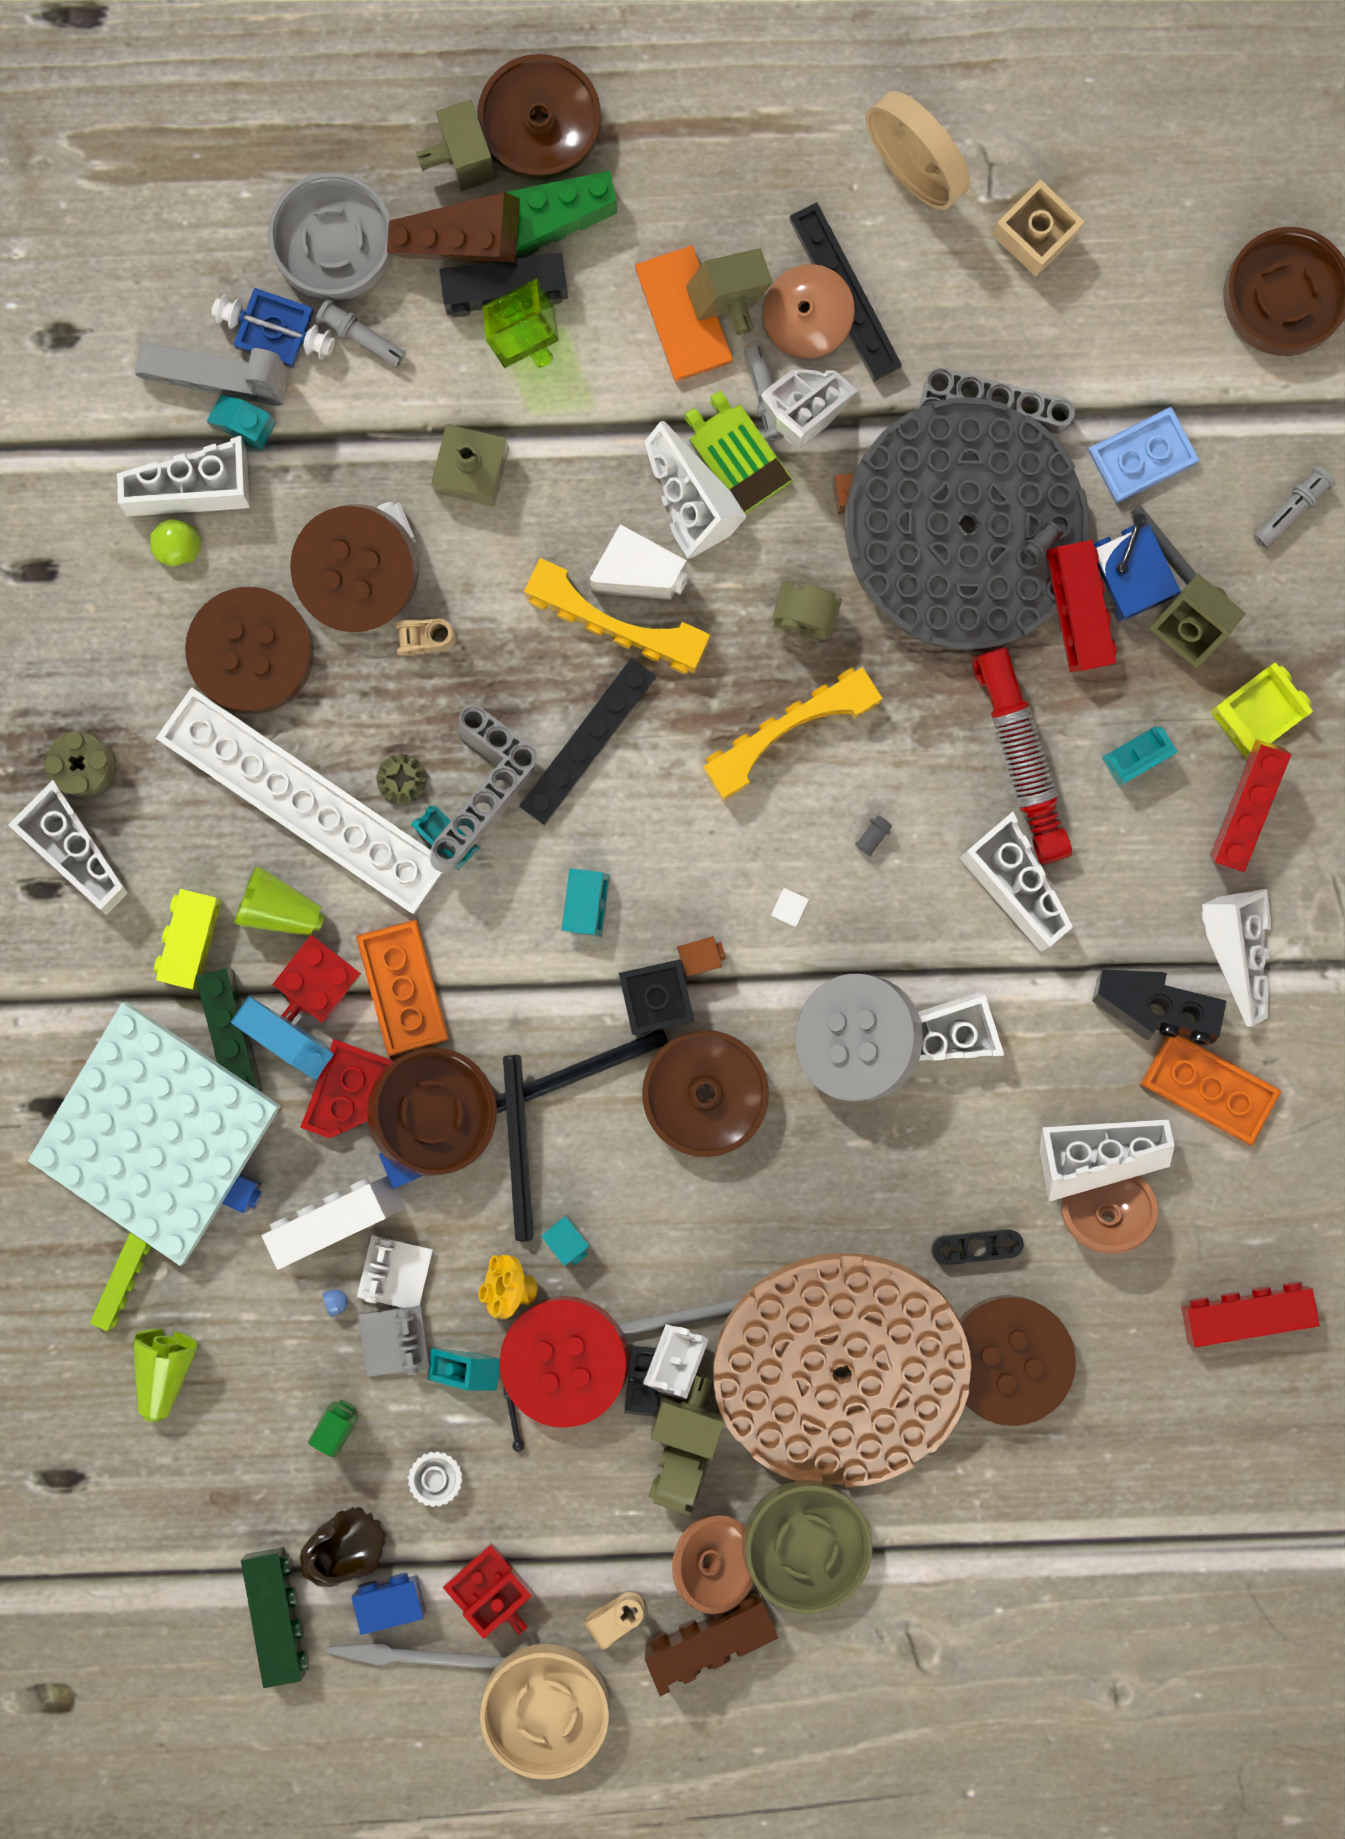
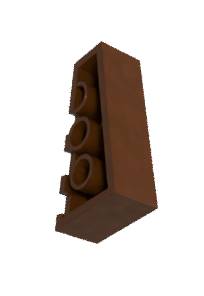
(464, 231)
(708, 1643)

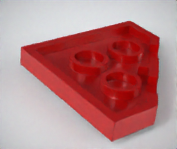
(343, 1090)

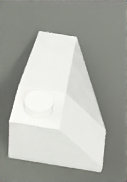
(697, 500)
(1237, 936)

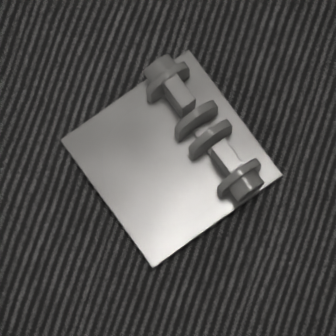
(393, 1341)

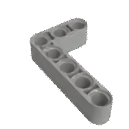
(259, 380)
(1012, 394)
(488, 792)

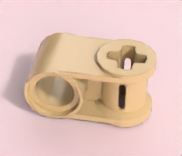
(418, 635)
(611, 1623)

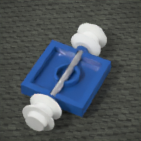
(273, 325)

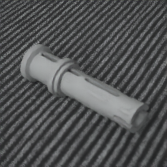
(348, 326)
(761, 380)
(1303, 497)

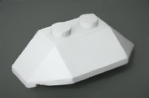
(806, 403)

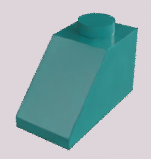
(242, 420)
(464, 1369)

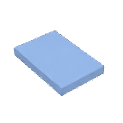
(1143, 455)

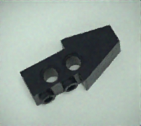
(1129, 997)

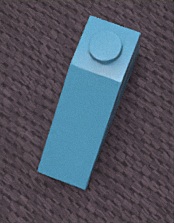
(283, 1037)

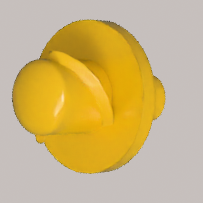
(506, 1287)

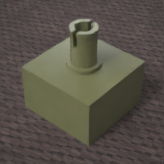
(461, 146)
(731, 287)
(470, 465)
(1197, 620)
(687, 1422)

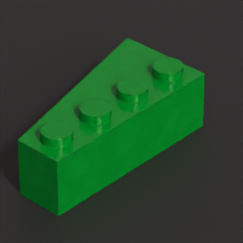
(560, 208)

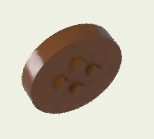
(1286, 291)
(354, 567)
(249, 650)
(432, 1112)
(1018, 1360)

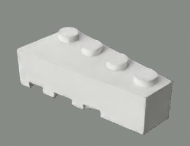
(64, 842)
(1018, 883)
(959, 1030)
(333, 1221)

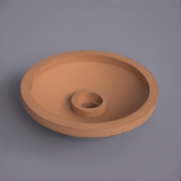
(826, 322)
(1127, 1202)
(724, 1577)

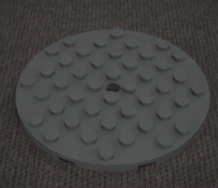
(907, 511)

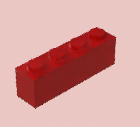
(1081, 606)
(1250, 805)
(1250, 1315)

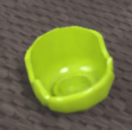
(175, 542)

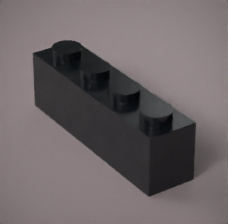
(476, 285)

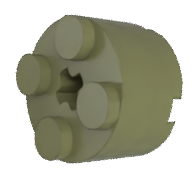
(806, 610)
(96, 756)
(679, 1481)

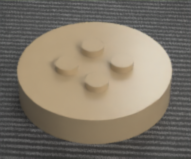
(918, 150)
(544, 1711)

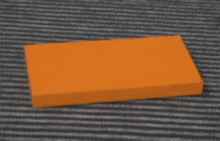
(686, 342)
(402, 988)
(1211, 1088)

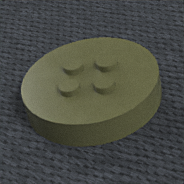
(807, 1547)

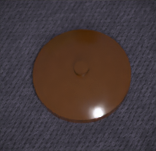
(539, 116)
(705, 1093)

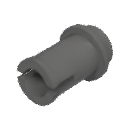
(1045, 538)
(874, 835)

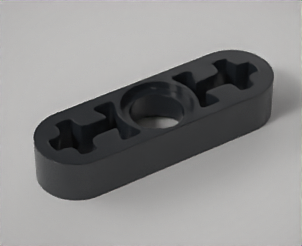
(1001, 1252)

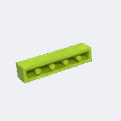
(120, 1283)

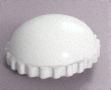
(434, 1479)

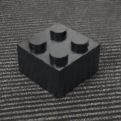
(656, 997)

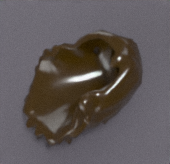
(343, 1548)

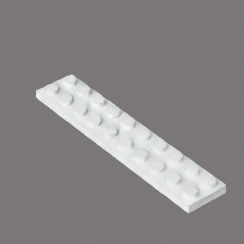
(301, 800)

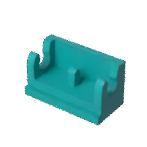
(1139, 755)
(432, 825)
(585, 902)

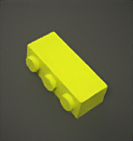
(187, 938)

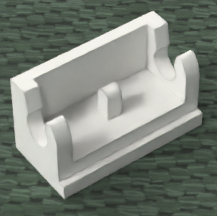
(676, 1361)

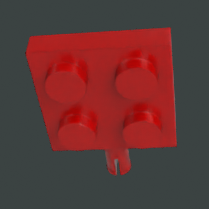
(315, 981)
(489, 1592)

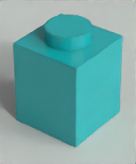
(566, 1241)

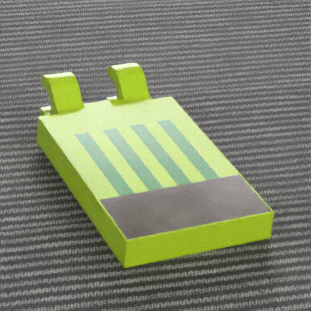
(737, 453)

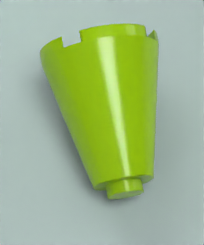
(277, 906)
(160, 1370)

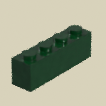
(230, 1044)
(274, 1617)

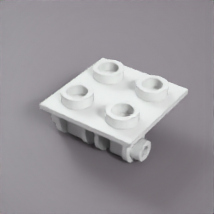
(394, 1273)

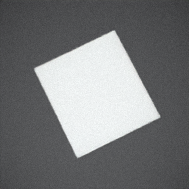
(789, 907)

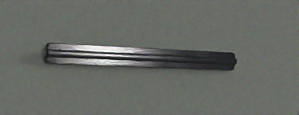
(588, 1067)
(518, 1147)

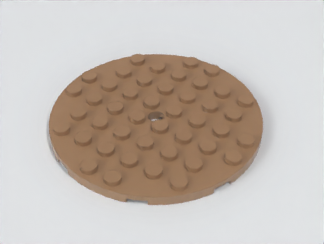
(831, 1313)

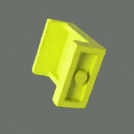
(1262, 709)

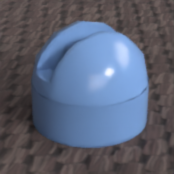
(335, 1302)

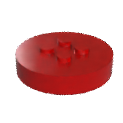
(564, 1361)

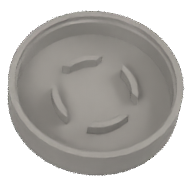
(330, 236)
(859, 1038)

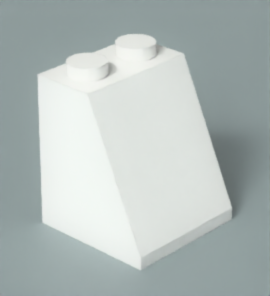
(638, 569)

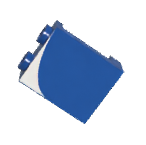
(1148, 574)

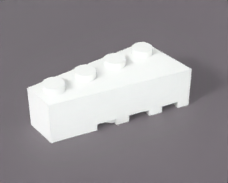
(188, 483)
(1102, 1154)

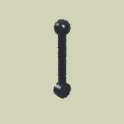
(1139, 521)
(518, 1445)

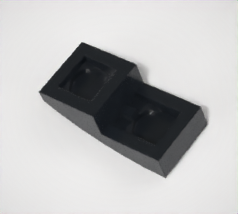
(639, 1397)

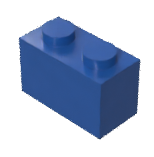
(388, 1603)

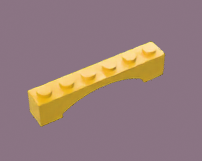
(679, 646)
(851, 695)

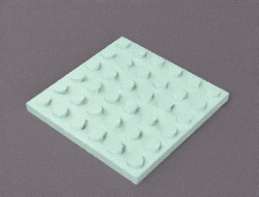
(154, 1133)

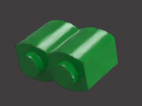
(334, 1428)

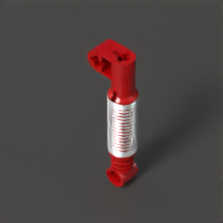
(1027, 770)

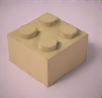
(1038, 228)

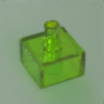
(521, 325)

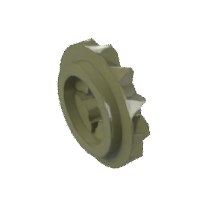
(410, 790)

